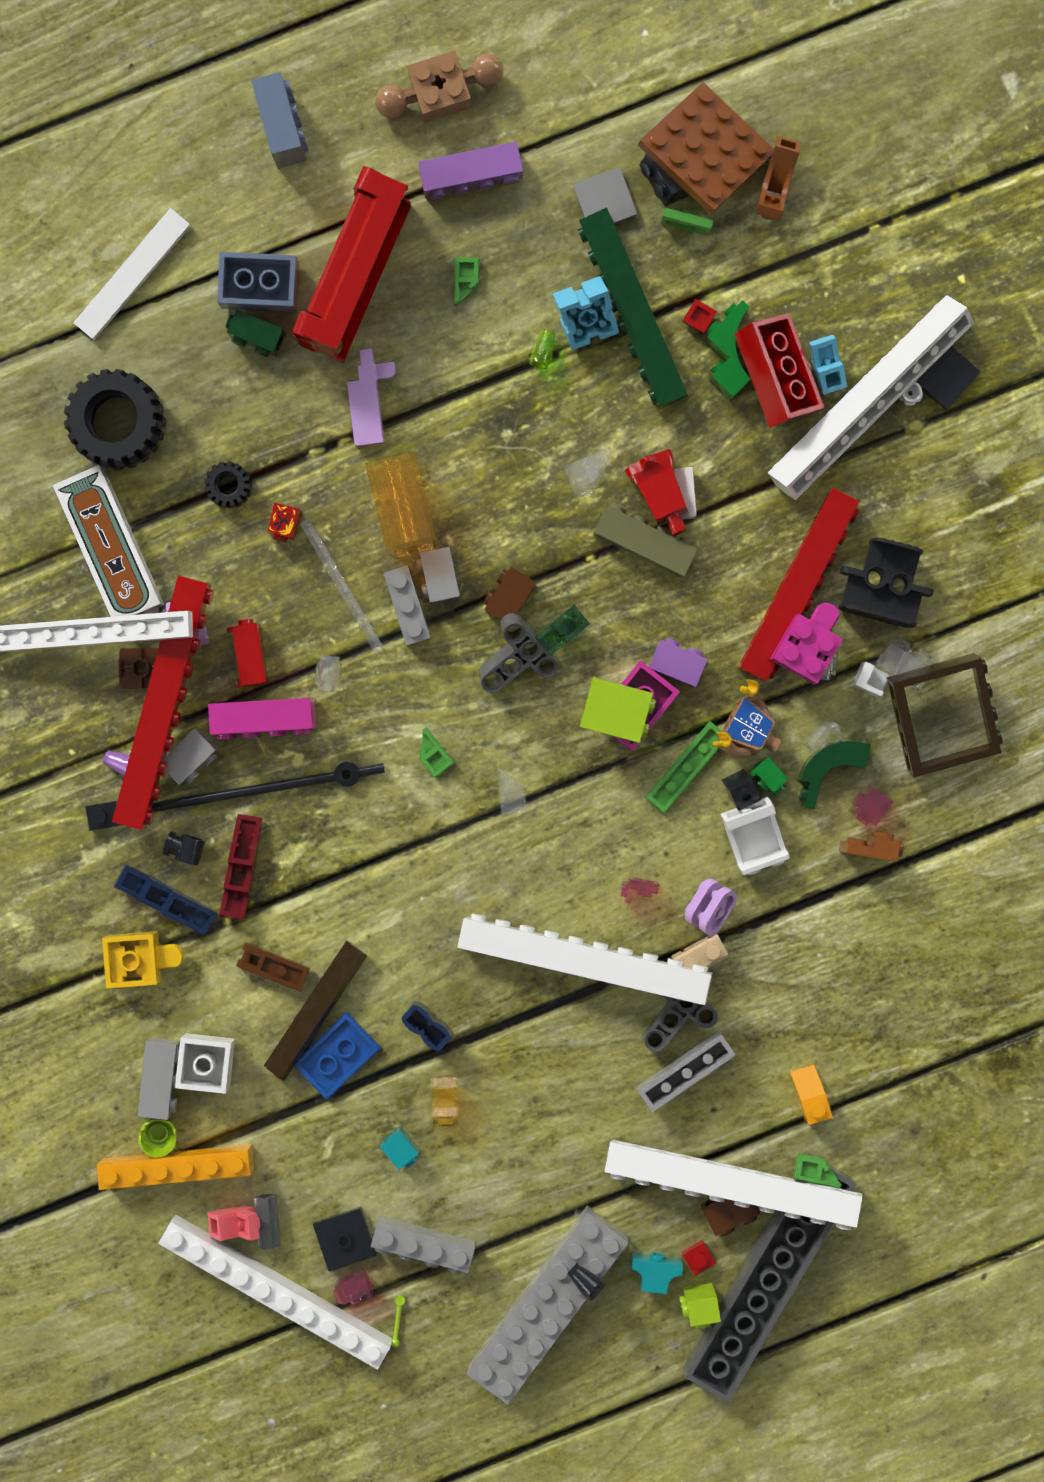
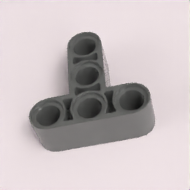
(515, 650)
(683, 1013)

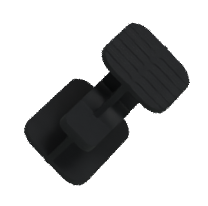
(882, 601)

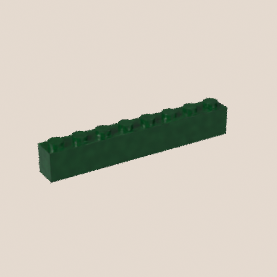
(633, 308)

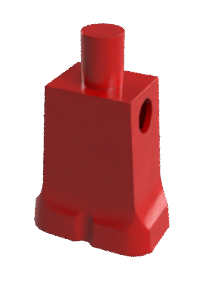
(660, 488)

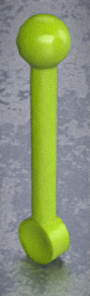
(400, 1300)

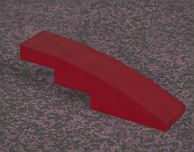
(241, 867)

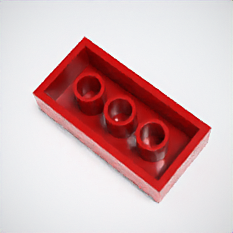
(779, 370)

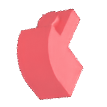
(234, 1223)

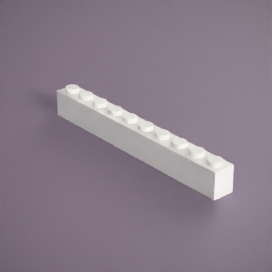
(871, 397)
(585, 960)
(733, 1183)
(276, 1291)

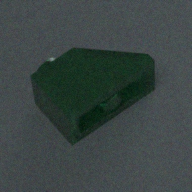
(562, 630)

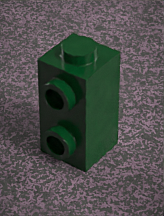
(255, 332)

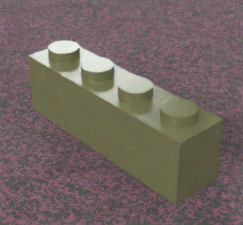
(645, 541)

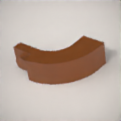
(778, 178)

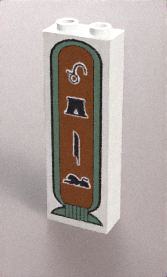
(108, 544)

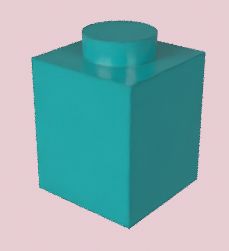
(400, 1149)

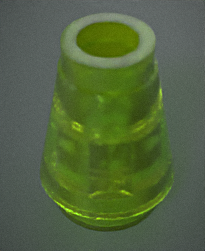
(542, 350)

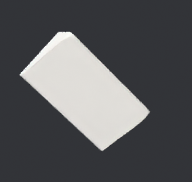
(686, 483)

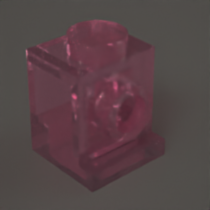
(353, 1287)

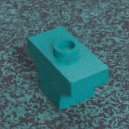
(656, 1271)

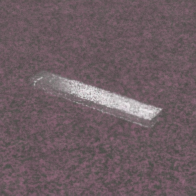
(342, 587)

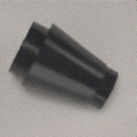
(586, 1281)

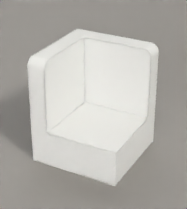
(870, 679)

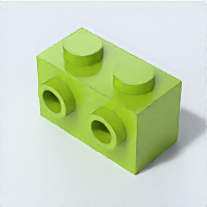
(700, 1305)

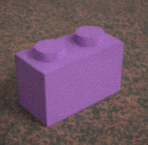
(677, 662)

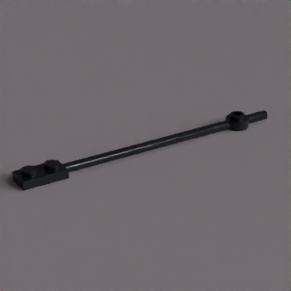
(101, 815)

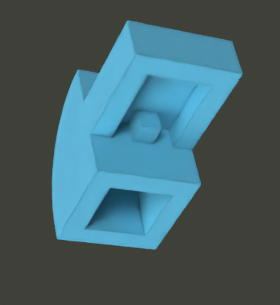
(827, 365)

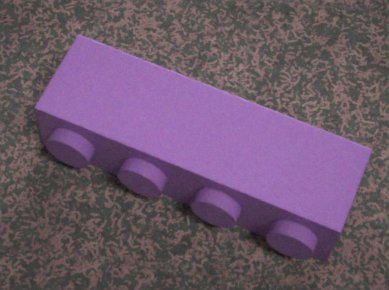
(471, 170)

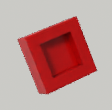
(699, 316)
(698, 1258)

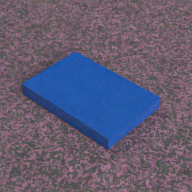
(337, 1055)

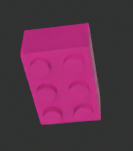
(663, 692)

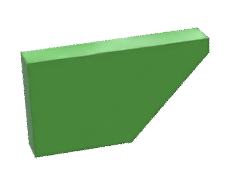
(465, 277)
(434, 755)
(815, 1171)

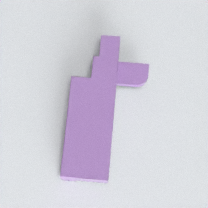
(365, 400)

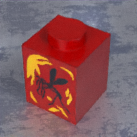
(284, 522)

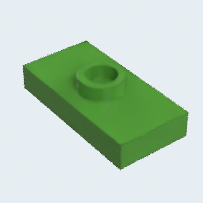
(687, 220)

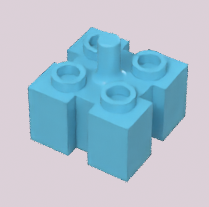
(586, 313)

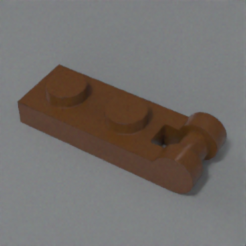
(274, 967)

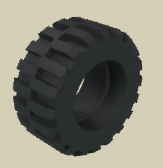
(87, 401)

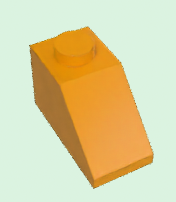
(811, 1095)

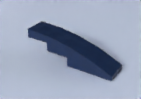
(165, 899)

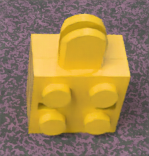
(137, 956)

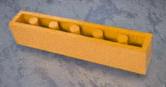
(175, 1167)

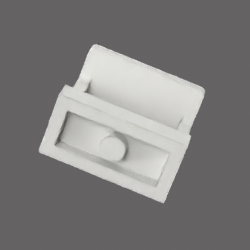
(755, 837)

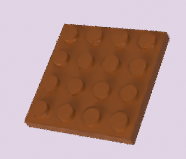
(706, 148)

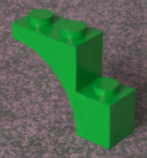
(728, 375)

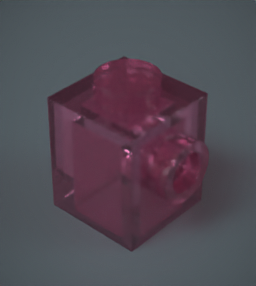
(871, 806)

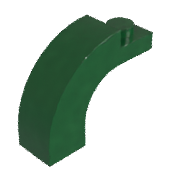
(821, 761)

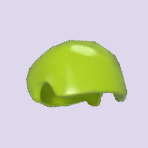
(157, 1137)

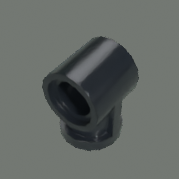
(184, 847)

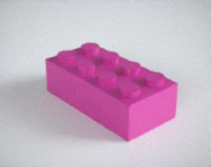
(262, 716)

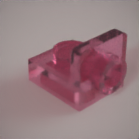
(643, 888)

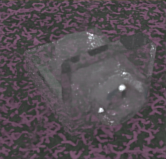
(819, 738)

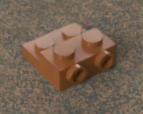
(877, 846)

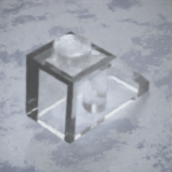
(586, 473)

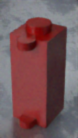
(249, 653)

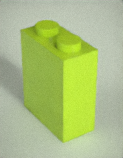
(617, 710)

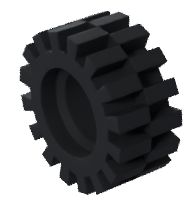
(228, 469)

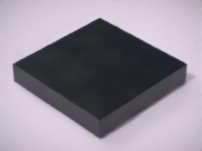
(948, 377)

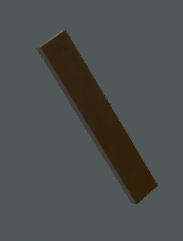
(315, 1010)

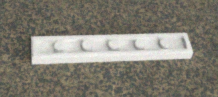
(132, 274)

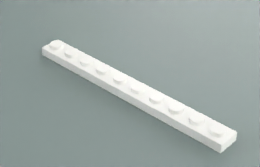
(96, 631)

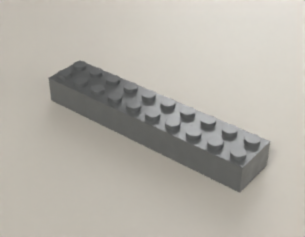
(756, 1299)

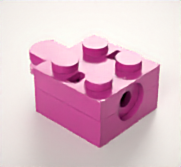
(810, 645)

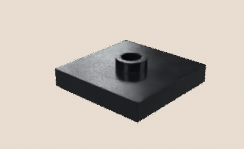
(344, 1239)

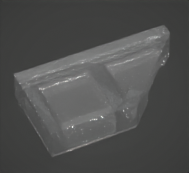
(511, 794)

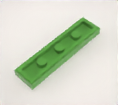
(684, 768)

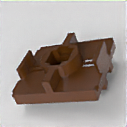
(131, 658)

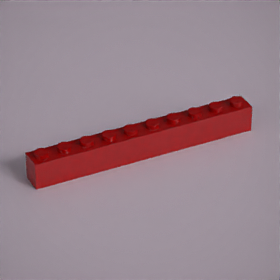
(161, 710)

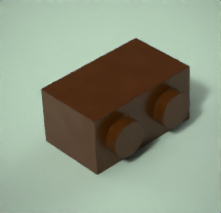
(510, 594)

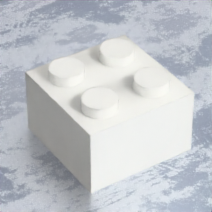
(205, 1063)

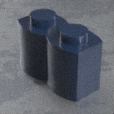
(432, 1030)

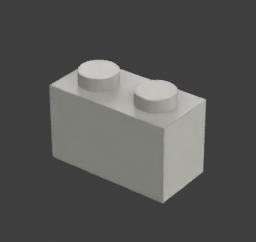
(439, 575)
(190, 756)

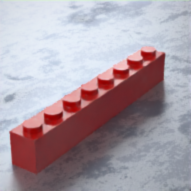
(800, 581)

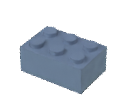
(280, 119)
(258, 282)

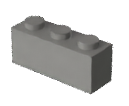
(407, 606)
(159, 1079)

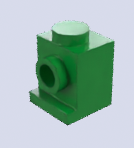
(768, 776)

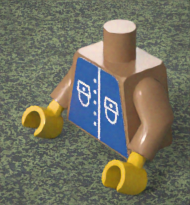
(748, 726)

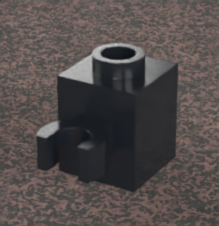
(741, 789)

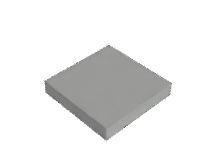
(606, 191)

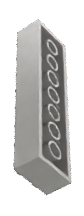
(545, 1306)

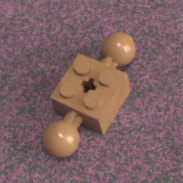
(443, 70)

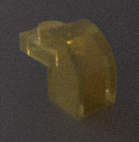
(445, 1101)

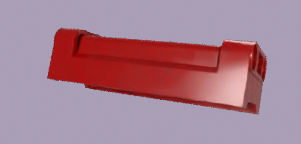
(354, 265)

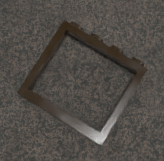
(904, 723)

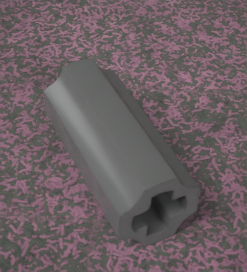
(267, 1212)

